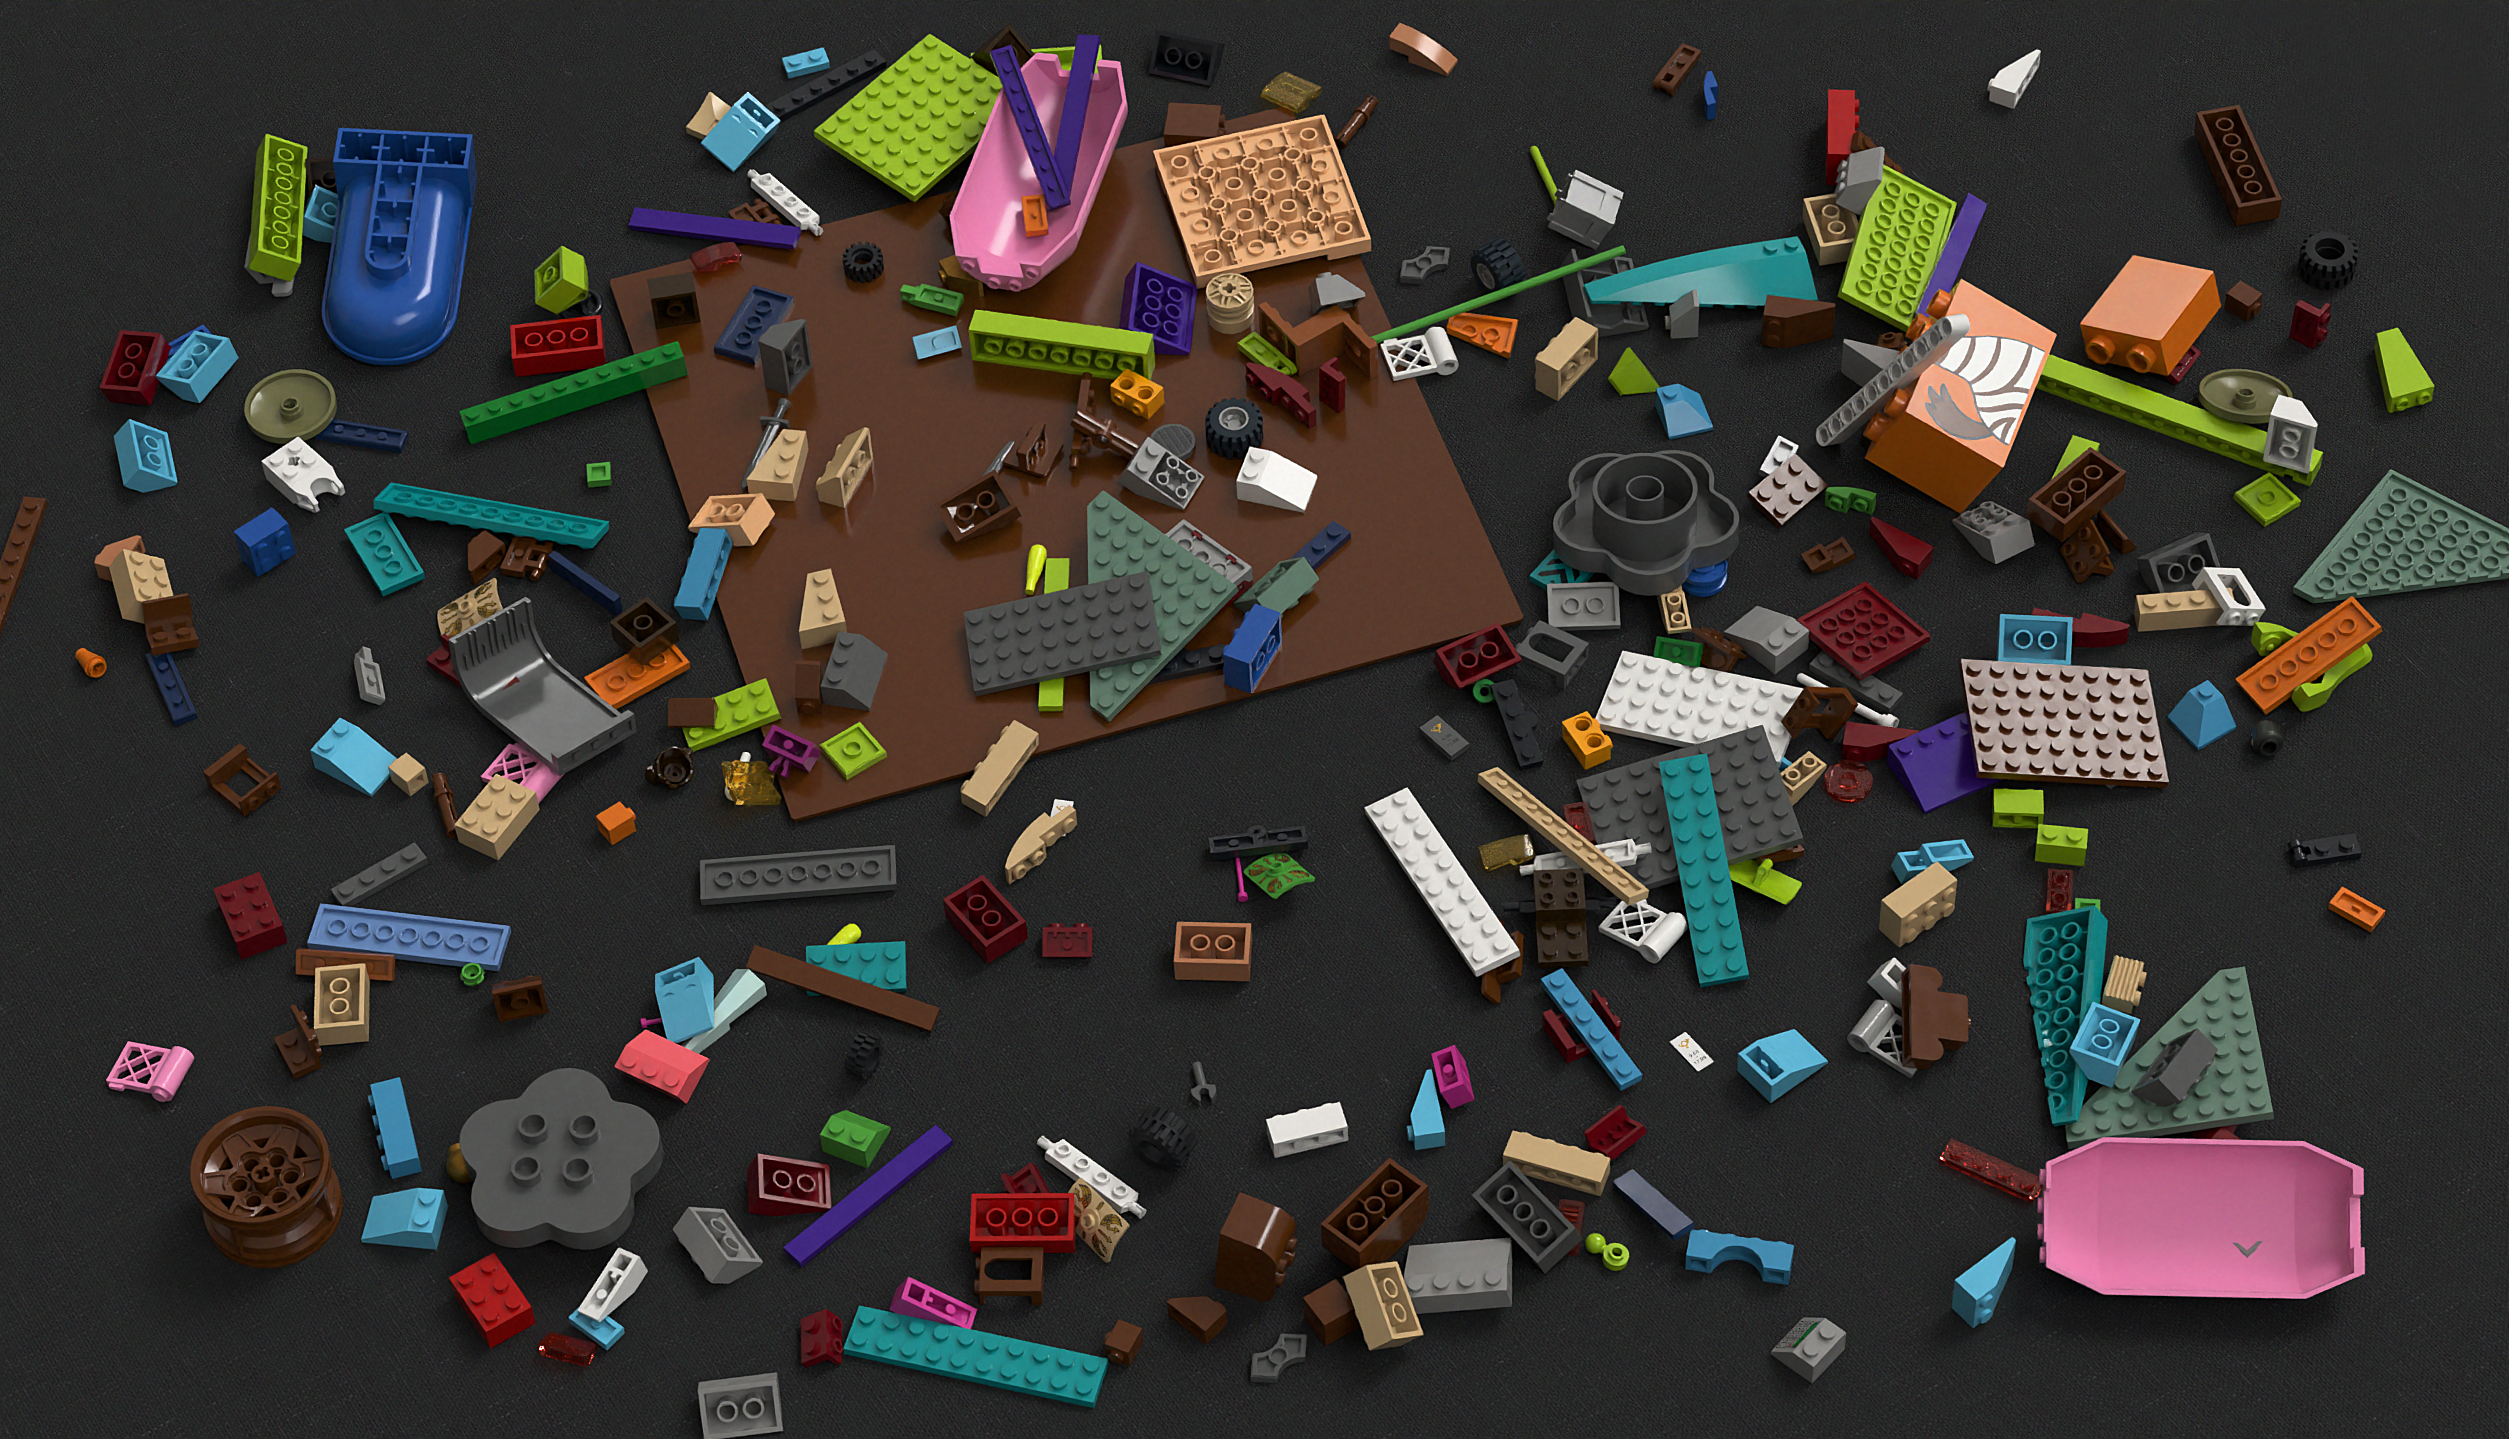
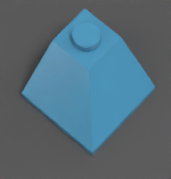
(1681, 411)
(2202, 716)

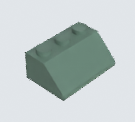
(1280, 586)

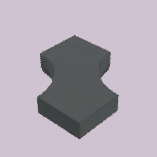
(1417, 269)
(1287, 1351)

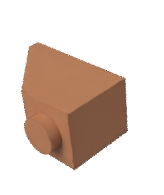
(111, 551)

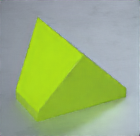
(1631, 375)

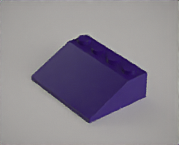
(1159, 306)
(1937, 764)

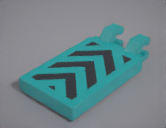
(1555, 571)

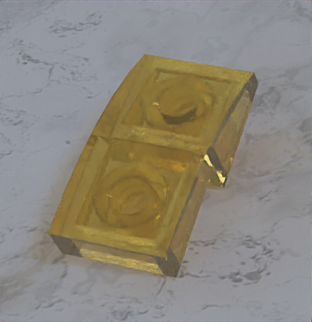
(1507, 850)

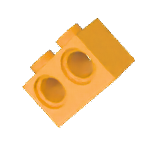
(1137, 394)
(1586, 740)

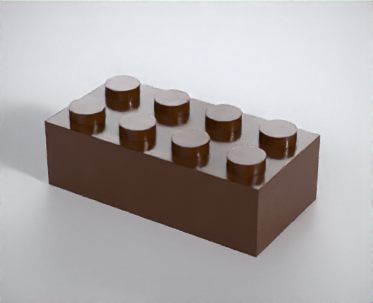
(2076, 494)

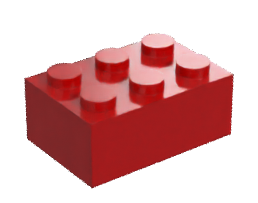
(492, 1300)

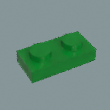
(1678, 651)

